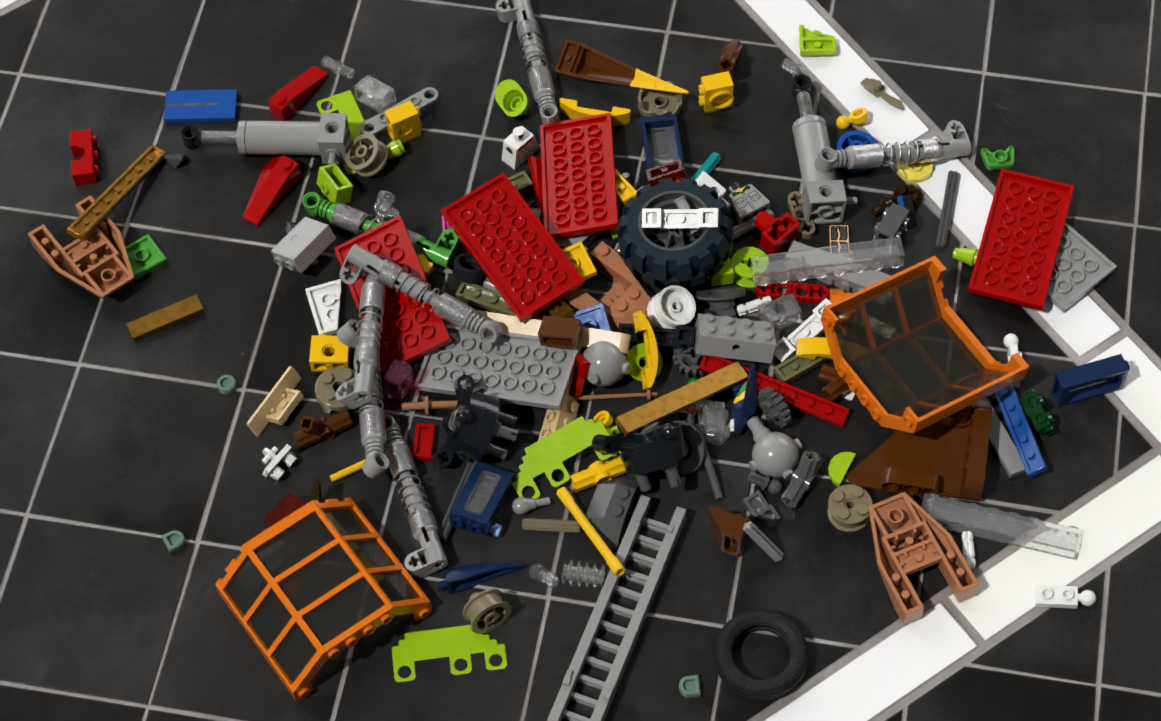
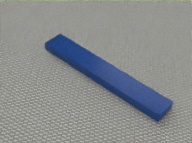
(1020, 431)

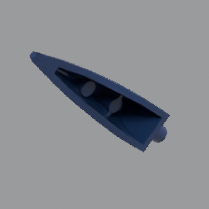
(468, 576)

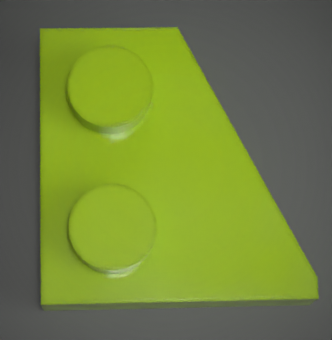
(816, 43)

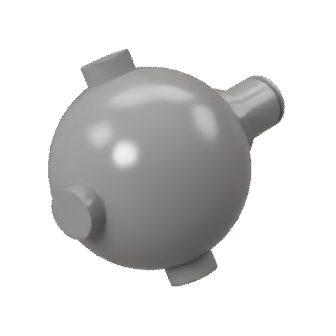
(606, 364)
(773, 452)

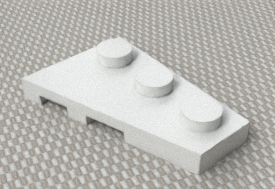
(325, 306)

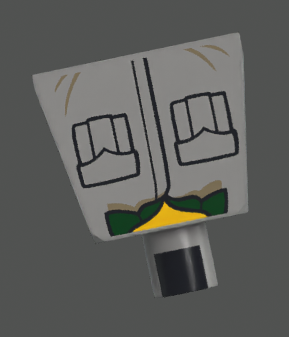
(746, 202)

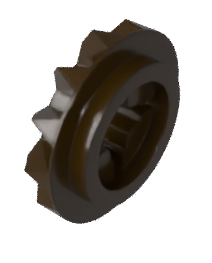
(917, 195)

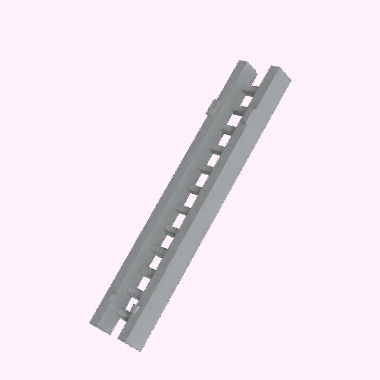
(637, 616)

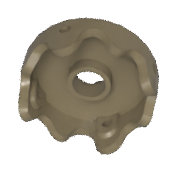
(648, 98)
(325, 388)

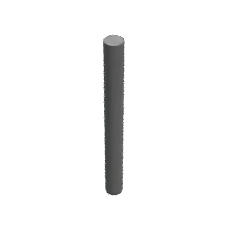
(710, 470)

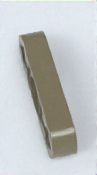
(794, 210)

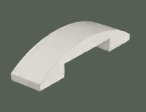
(680, 218)
(811, 327)

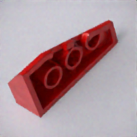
(271, 187)

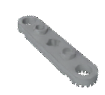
(418, 99)

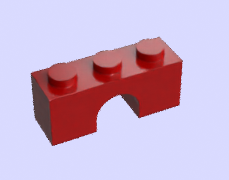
(85, 169)

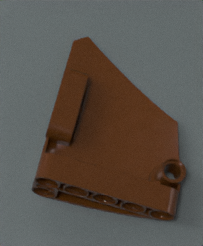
(938, 460)

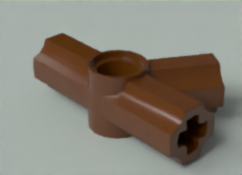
(730, 57)
(837, 386)
(321, 428)

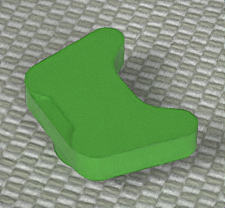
(998, 159)

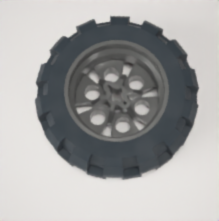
(690, 258)

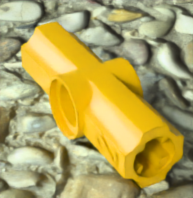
(597, 473)

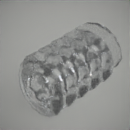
(583, 574)

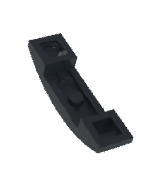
(666, 338)

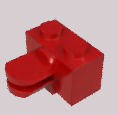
(776, 231)

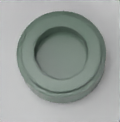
(226, 384)

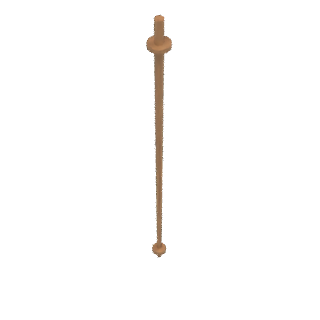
(452, 404)

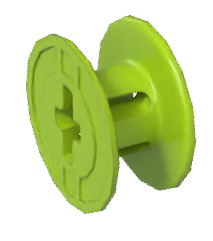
(741, 266)

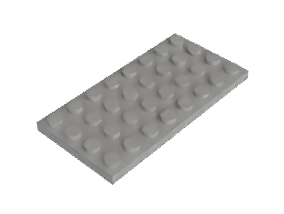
(509, 369)

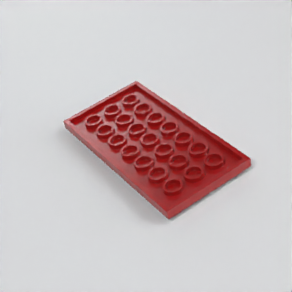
(579, 176)
(1021, 239)
(512, 247)
(407, 327)

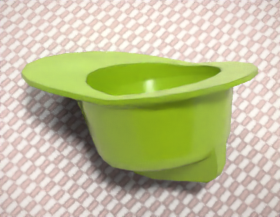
(511, 98)

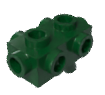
(1035, 409)

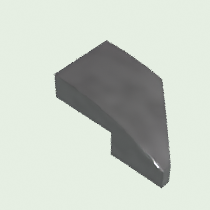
(759, 508)

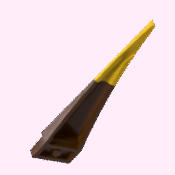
(589, 64)

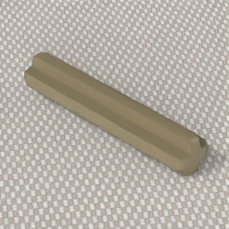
(551, 525)

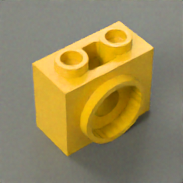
(716, 92)
(403, 122)
(322, 347)

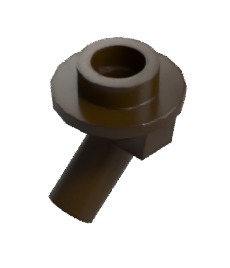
(885, 203)

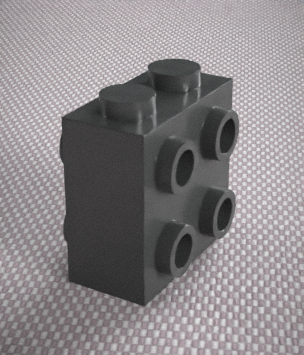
(893, 224)

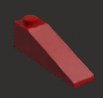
(295, 93)

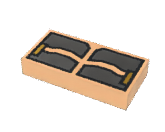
(838, 235)

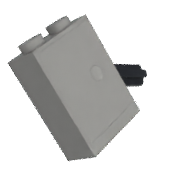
(302, 244)

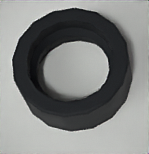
(466, 275)

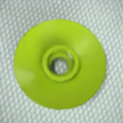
(634, 356)

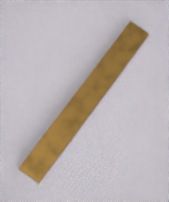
(116, 192)
(681, 398)

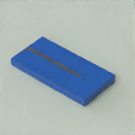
(200, 106)

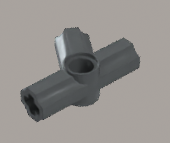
(802, 478)

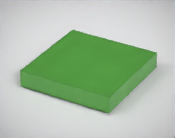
(144, 256)

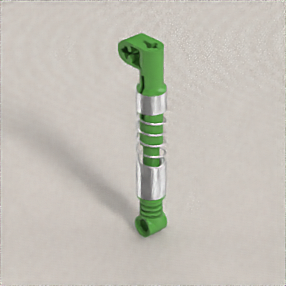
(357, 222)

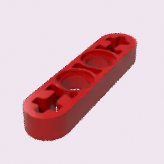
(792, 288)

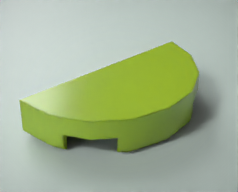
(839, 467)

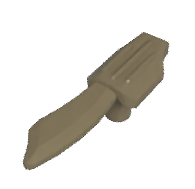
(877, 89)

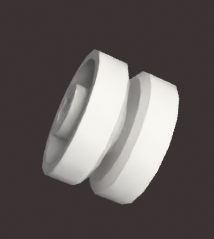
(671, 307)

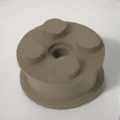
(366, 155)
(849, 508)
(486, 610)

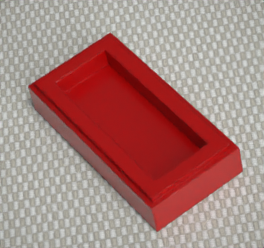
(579, 375)
(424, 442)

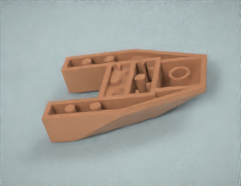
(95, 263)
(624, 298)
(912, 540)

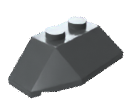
(612, 508)

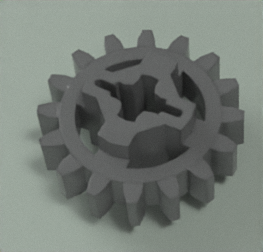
(687, 361)
(774, 407)

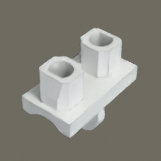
(272, 468)

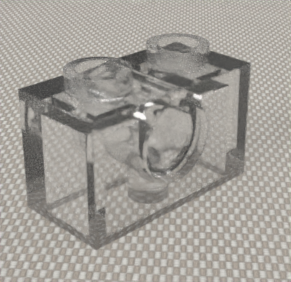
(787, 305)

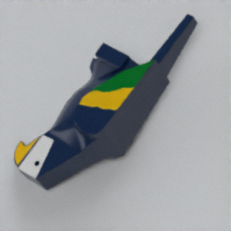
(744, 403)

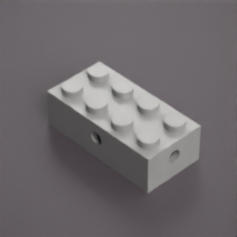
(734, 338)

